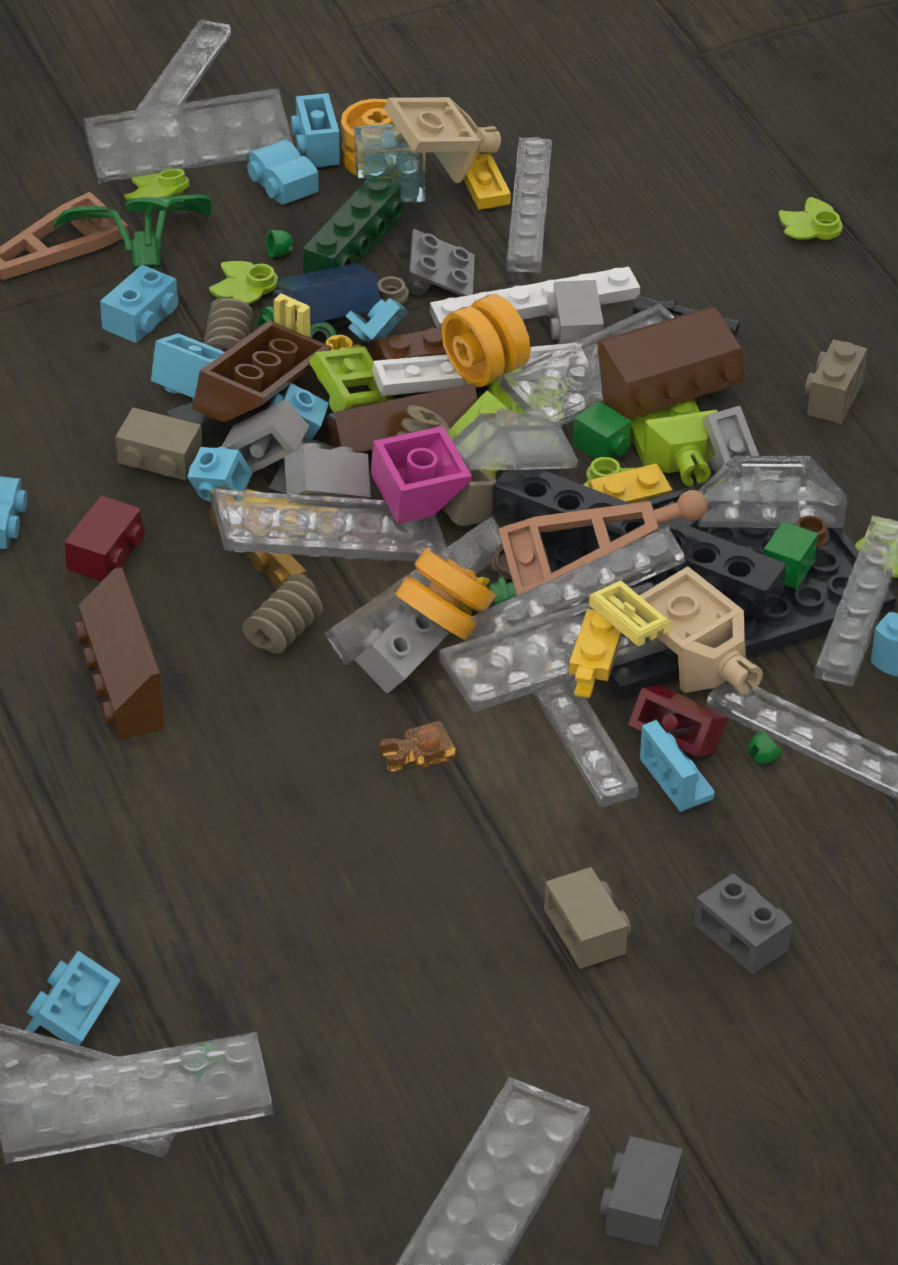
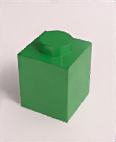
(602, 432)
(795, 548)

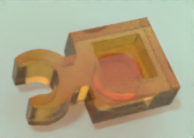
(421, 744)

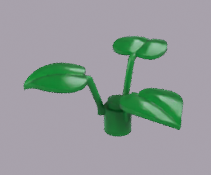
(145, 244)

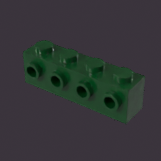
(355, 226)

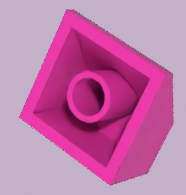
(418, 472)

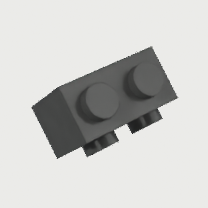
(743, 923)

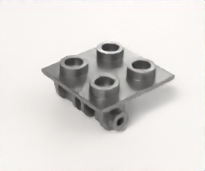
(439, 264)

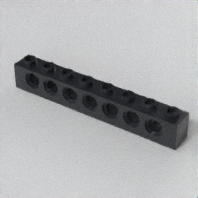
(737, 572)

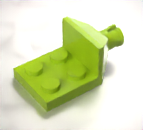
(675, 440)

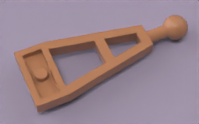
(97, 232)
(527, 552)

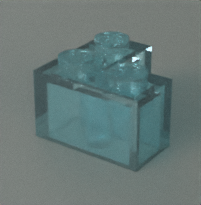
(385, 152)

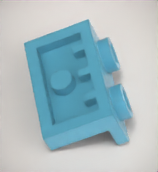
(383, 320)
(673, 768)
(75, 999)

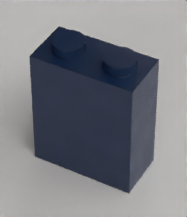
(332, 291)

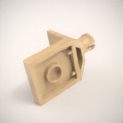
(442, 128)
(704, 633)

